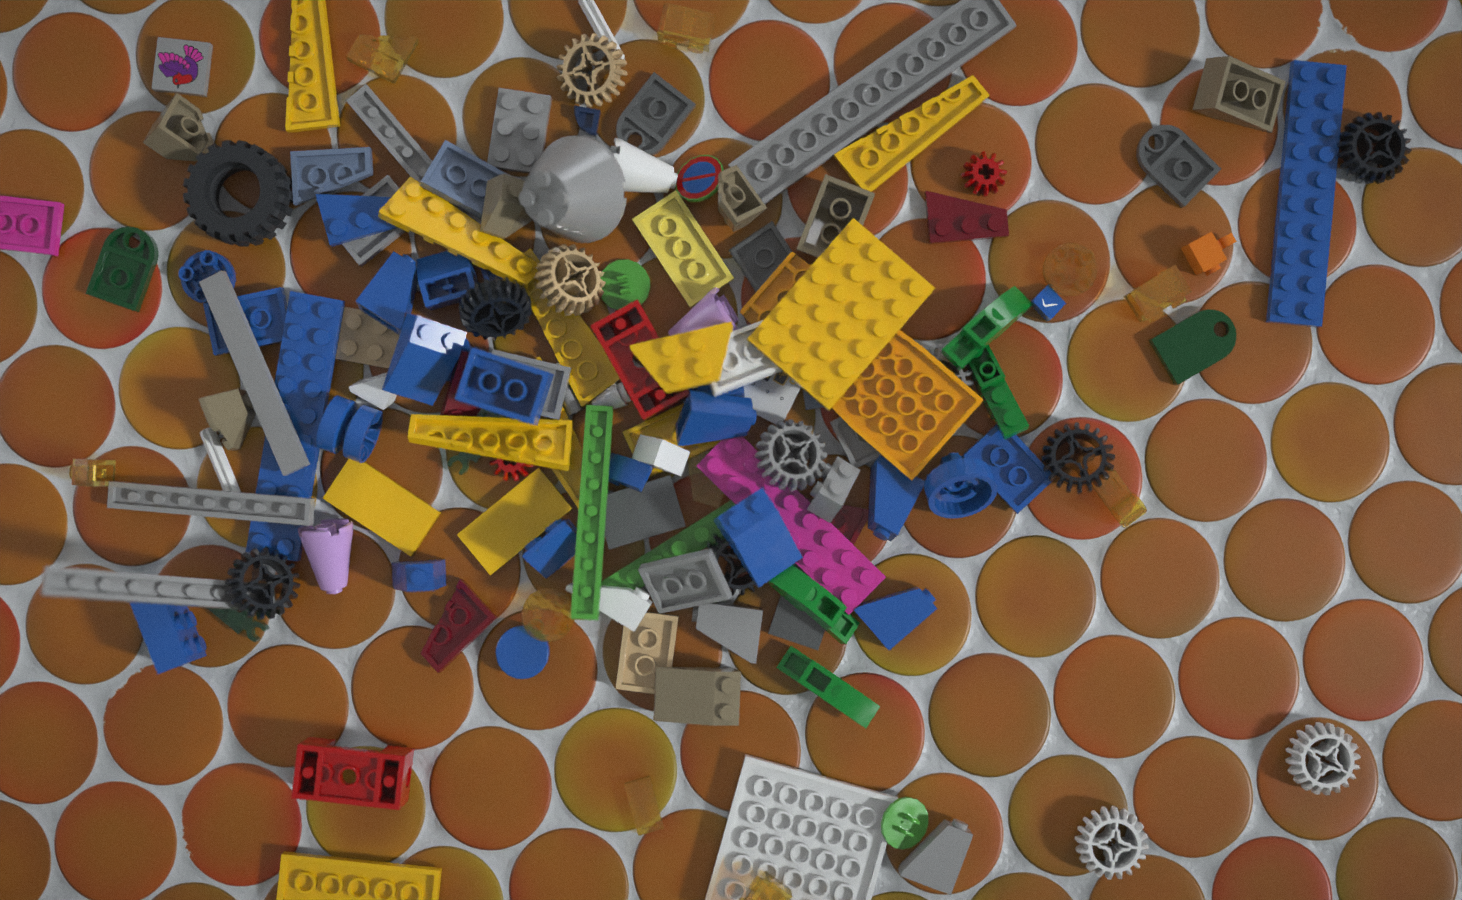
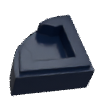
(587, 119)

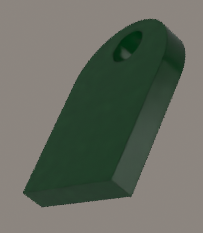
(123, 271)
(1193, 344)

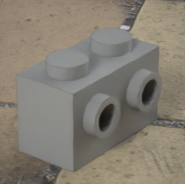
(833, 490)

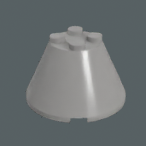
(576, 190)

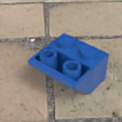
(444, 278)
(552, 550)

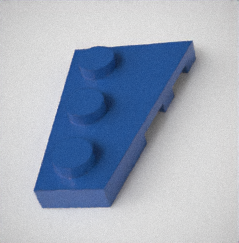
(351, 217)

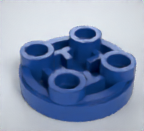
(200, 267)
(521, 654)

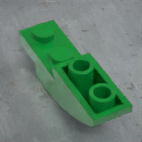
(986, 327)
(997, 396)
(815, 601)
(828, 687)

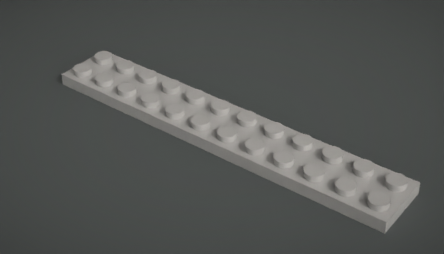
(873, 95)

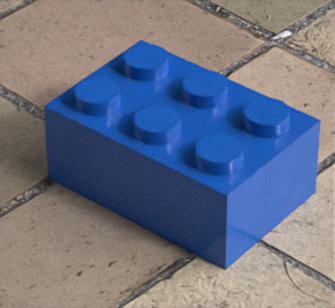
(504, 386)
(169, 634)

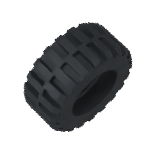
(211, 173)

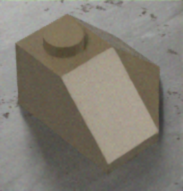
(179, 131)
(737, 199)
(502, 208)
(230, 416)

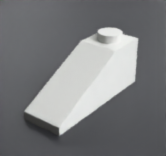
(623, 604)

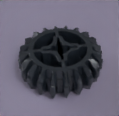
(1390, 159)
(495, 308)
(1088, 454)
(732, 569)
(263, 593)

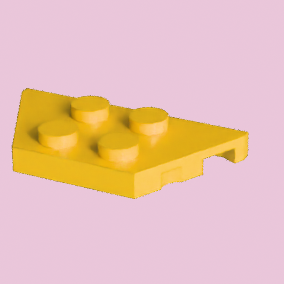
(687, 357)

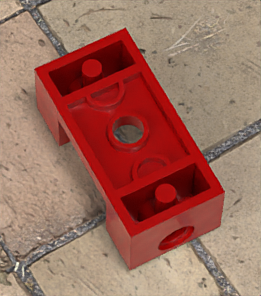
(616, 334)
(380, 781)

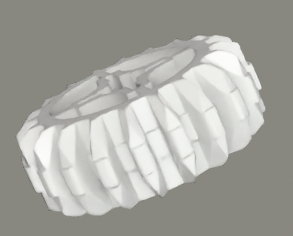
(1335, 742)
(1112, 863)

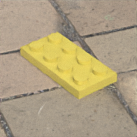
(682, 248)

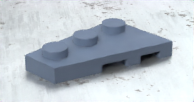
(327, 170)

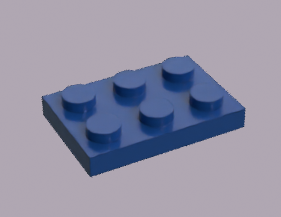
(264, 313)
(1014, 468)

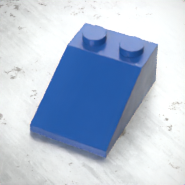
(423, 359)
(759, 537)

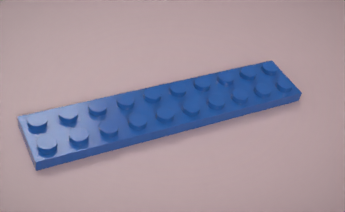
(1306, 193)
(304, 385)

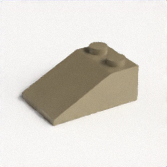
(1238, 93)
(832, 211)
(697, 695)

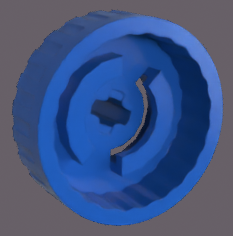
(969, 487)

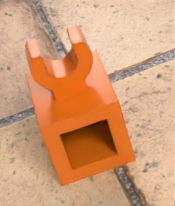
(1206, 252)

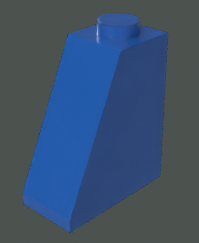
(391, 292)
(713, 418)
(890, 498)
(419, 575)
(896, 614)

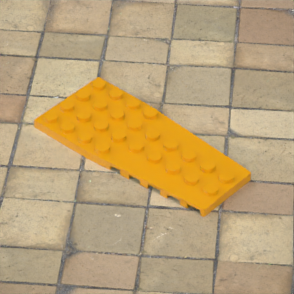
(901, 401)

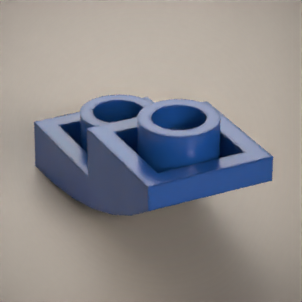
(628, 472)

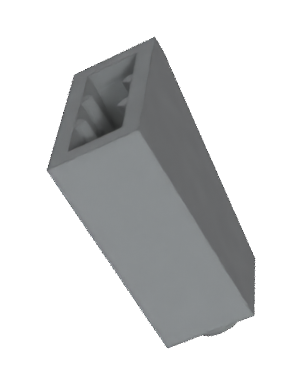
(731, 626)
(939, 856)

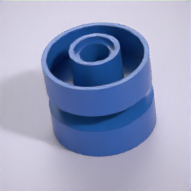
(349, 429)

